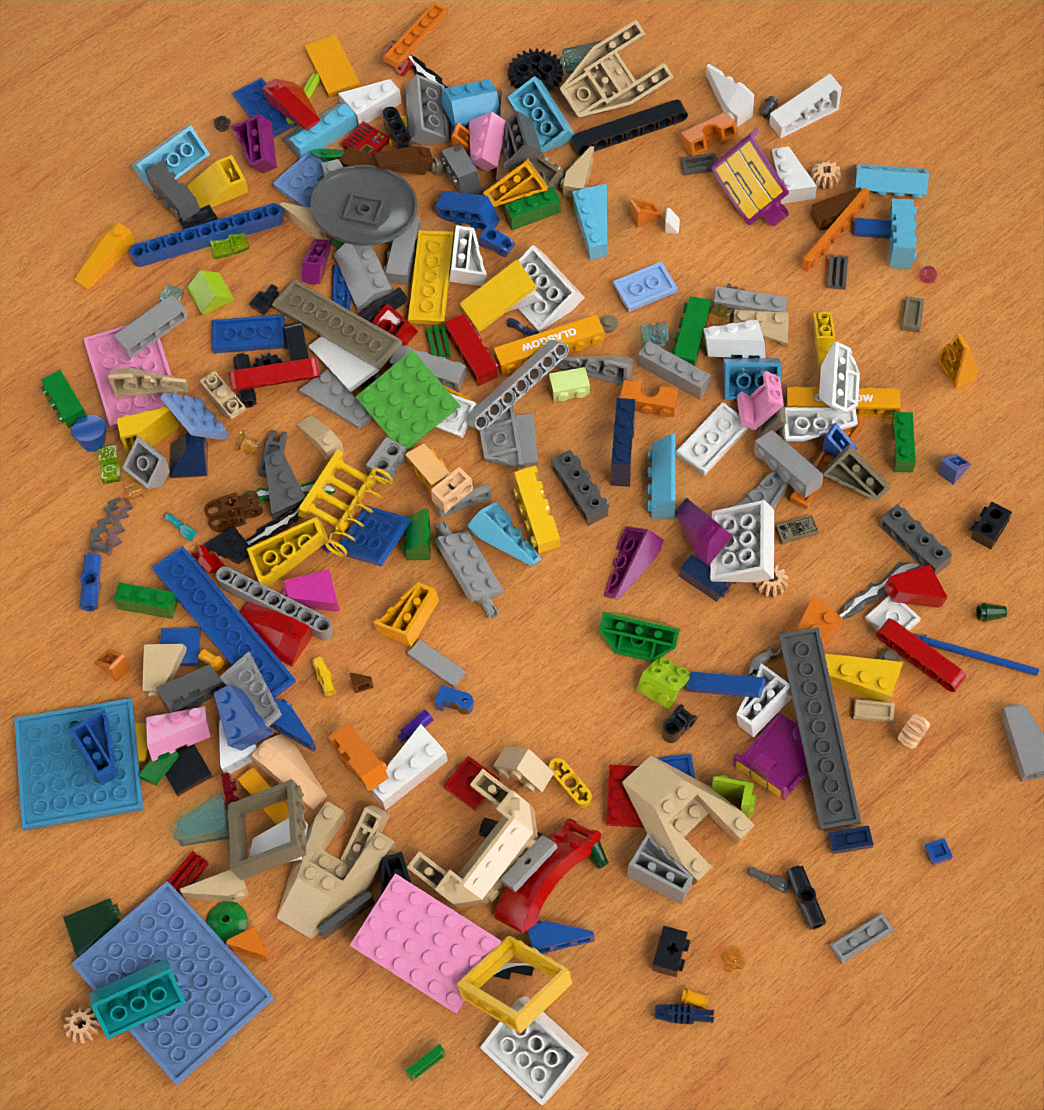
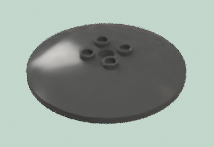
(348, 190)

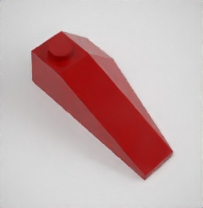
(291, 101)
(395, 324)
(280, 632)

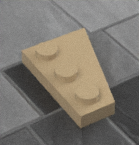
(772, 324)

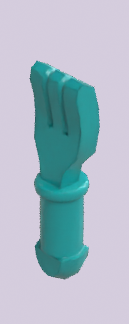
(185, 530)

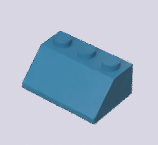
(470, 101)
(747, 375)

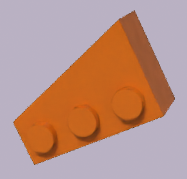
(821, 616)
(358, 757)

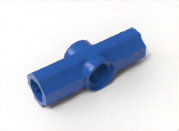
(90, 591)

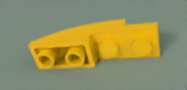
(824, 335)

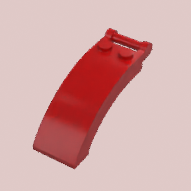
(522, 907)

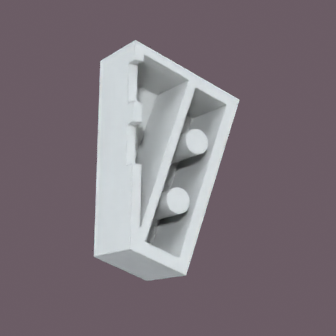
(371, 100)
(466, 259)
(735, 339)
(757, 712)

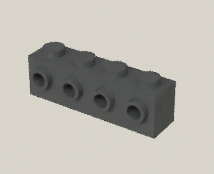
(579, 487)
(915, 539)

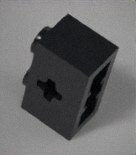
(671, 939)

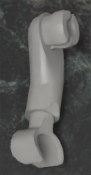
(762, 658)

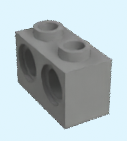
(382, 458)

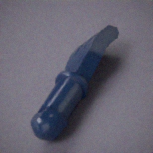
(512, 323)

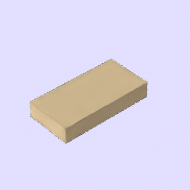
(873, 711)

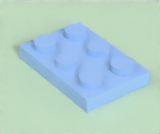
(645, 286)

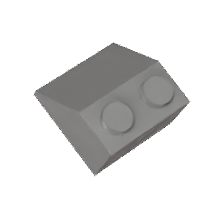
(146, 465)

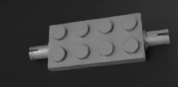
(469, 567)

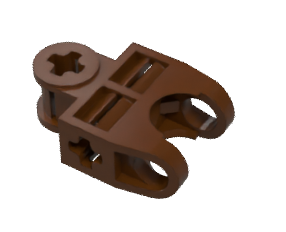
(241, 508)

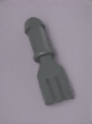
(775, 882)

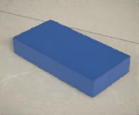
(872, 228)

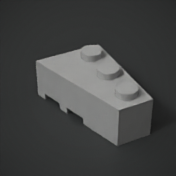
(659, 871)

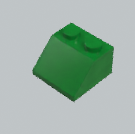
(418, 536)

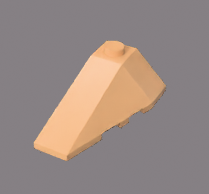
(284, 762)

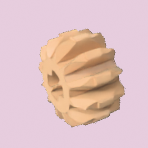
(826, 174)
(777, 586)
(913, 731)
(73, 1029)

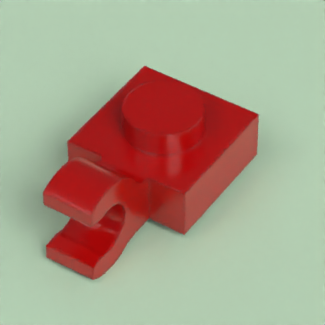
(209, 562)

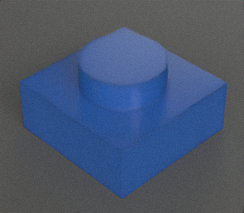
(938, 851)

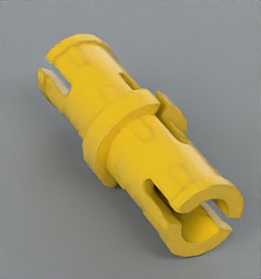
(324, 676)

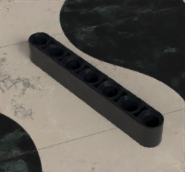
(630, 126)

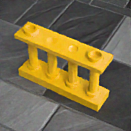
(327, 477)

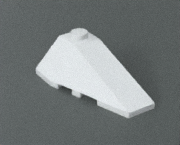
(733, 97)

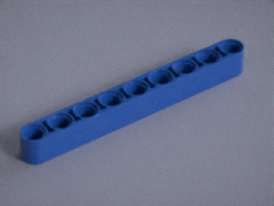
(201, 235)

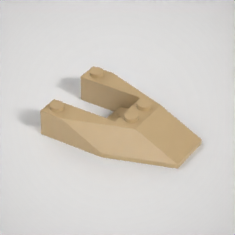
(604, 80)
(673, 804)
(324, 884)

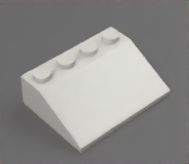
(557, 292)
(751, 549)
(536, 1058)

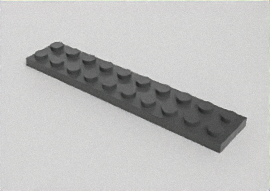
(819, 729)

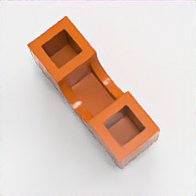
(719, 127)
(662, 404)

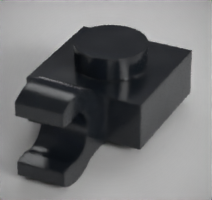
(263, 301)

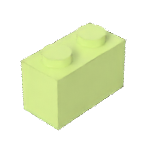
(569, 384)

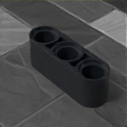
(396, 128)
(296, 341)

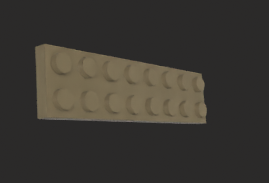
(337, 324)

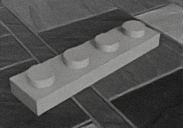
(749, 300)

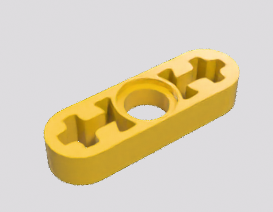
(571, 774)

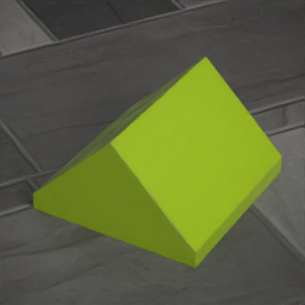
(209, 291)

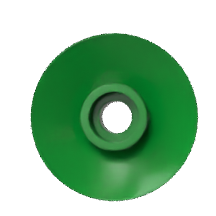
(327, 154)
(236, 924)

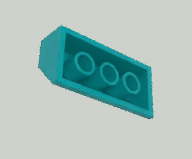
(136, 998)

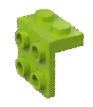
(663, 681)
(737, 789)

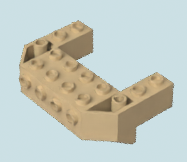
(496, 855)

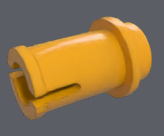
(209, 658)
(694, 998)

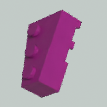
(258, 142)

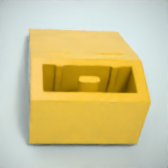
(219, 183)
(148, 425)

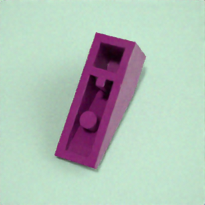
(315, 261)

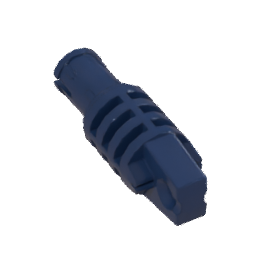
(682, 1014)

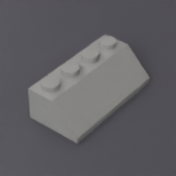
(425, 114)
(362, 274)

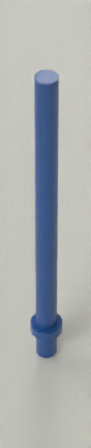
(979, 655)

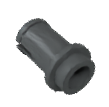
(771, 104)

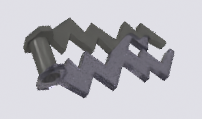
(114, 519)

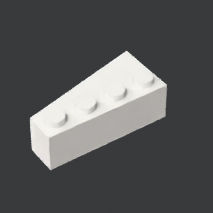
(410, 767)

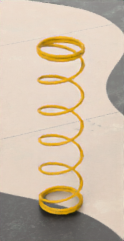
(381, 480)

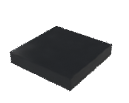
(188, 770)

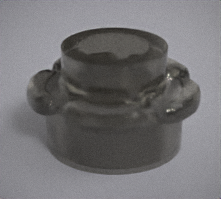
(222, 123)

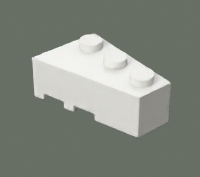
(793, 175)

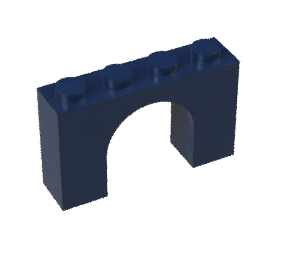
(622, 442)
(698, 575)

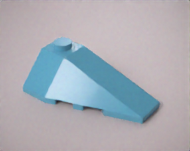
(495, 527)

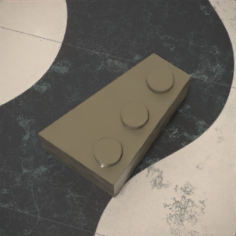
(855, 472)

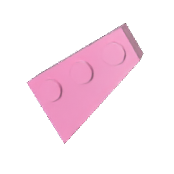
(486, 140)
(176, 729)

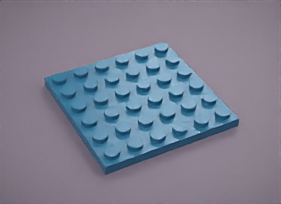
(57, 779)

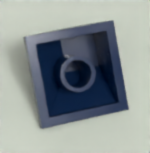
(189, 457)

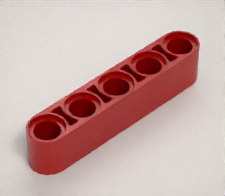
(274, 374)
(921, 655)

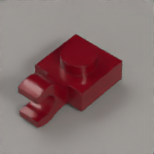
(229, 787)

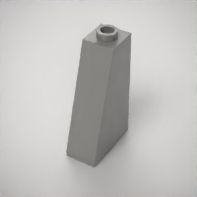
(1025, 741)

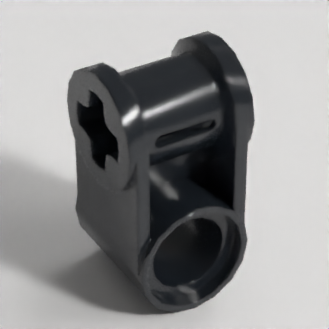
(680, 721)

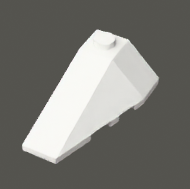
(810, 423)

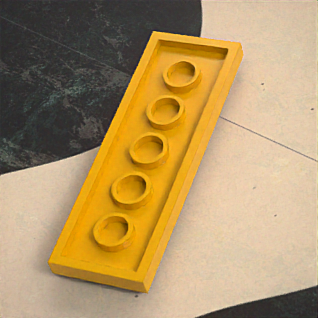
(431, 277)

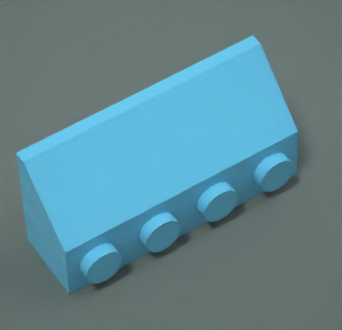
(549, 122)
(332, 126)
(179, 151)
(892, 179)
(663, 478)

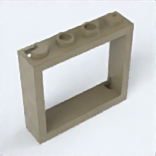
(296, 848)

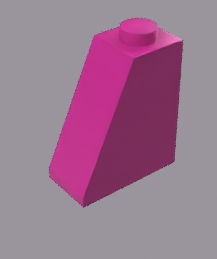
(313, 591)

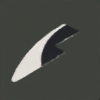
(508, 968)

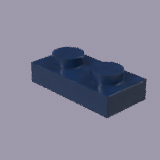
(850, 839)

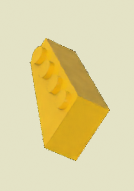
(536, 510)
(286, 550)

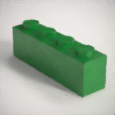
(692, 329)

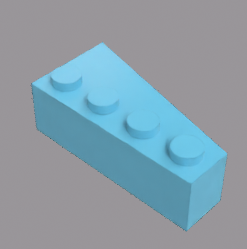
(591, 212)
(902, 233)

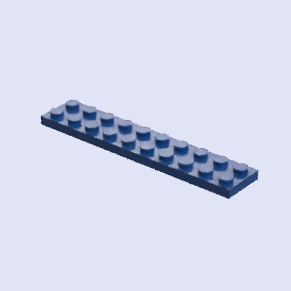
(220, 618)

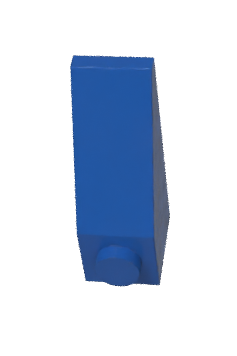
(291, 725)
(554, 936)

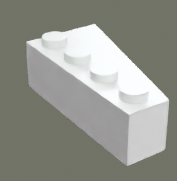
(807, 107)

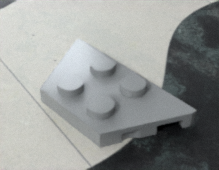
(502, 441)

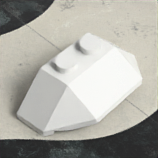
(839, 379)

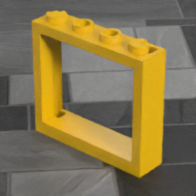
(493, 962)

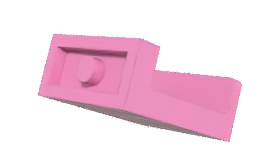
(761, 404)

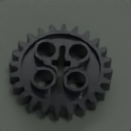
(537, 64)

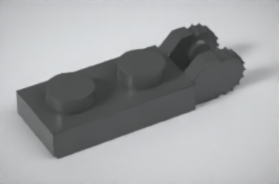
(270, 447)

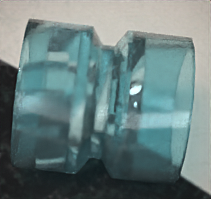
(656, 334)

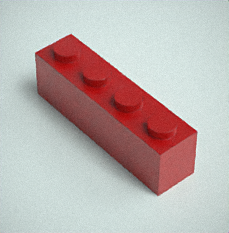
(471, 350)

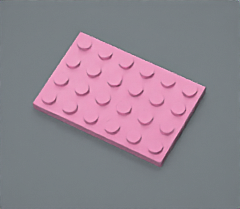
(107, 355)
(423, 941)

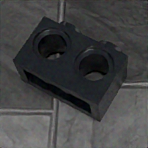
(993, 526)

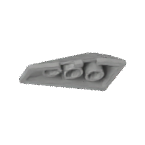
(601, 367)

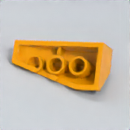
(104, 253)
(958, 362)

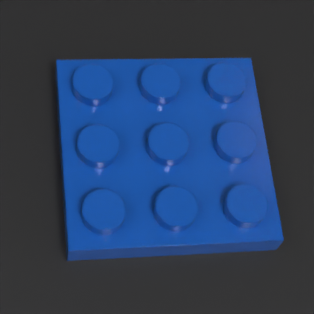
(376, 538)

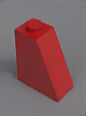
(916, 588)

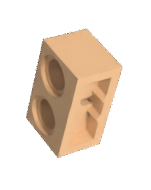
(451, 489)

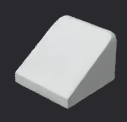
(671, 222)

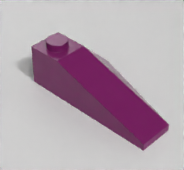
(702, 531)
(636, 552)

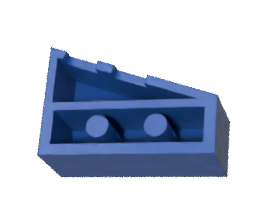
(467, 209)
(239, 718)
(97, 746)

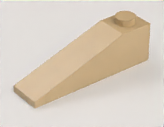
(138, 382)

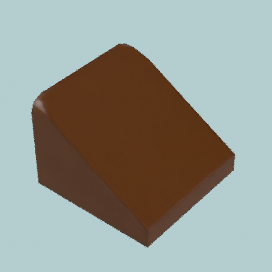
(361, 682)

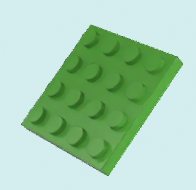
(408, 401)

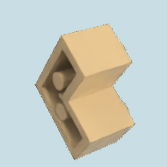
(525, 767)

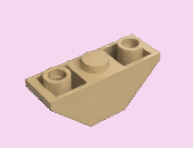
(222, 396)

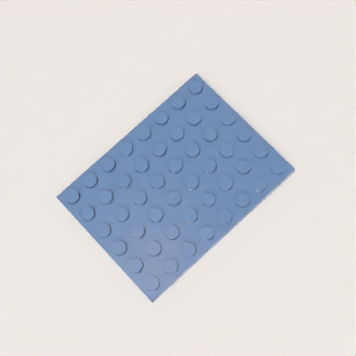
(213, 981)

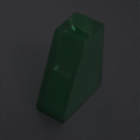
(91, 924)

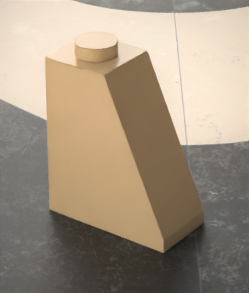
(160, 665)

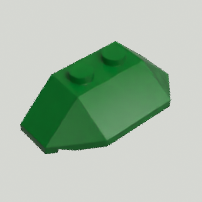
(638, 636)

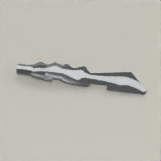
(874, 591)

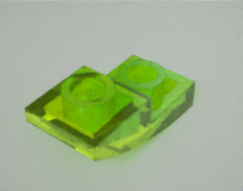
(233, 245)
(109, 464)

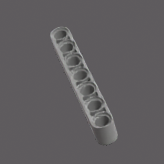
(509, 388)
(269, 596)

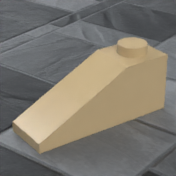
(578, 174)
(303, 219)
(320, 436)
(371, 821)
(221, 888)

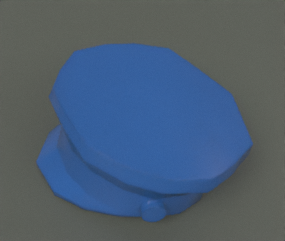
(90, 432)

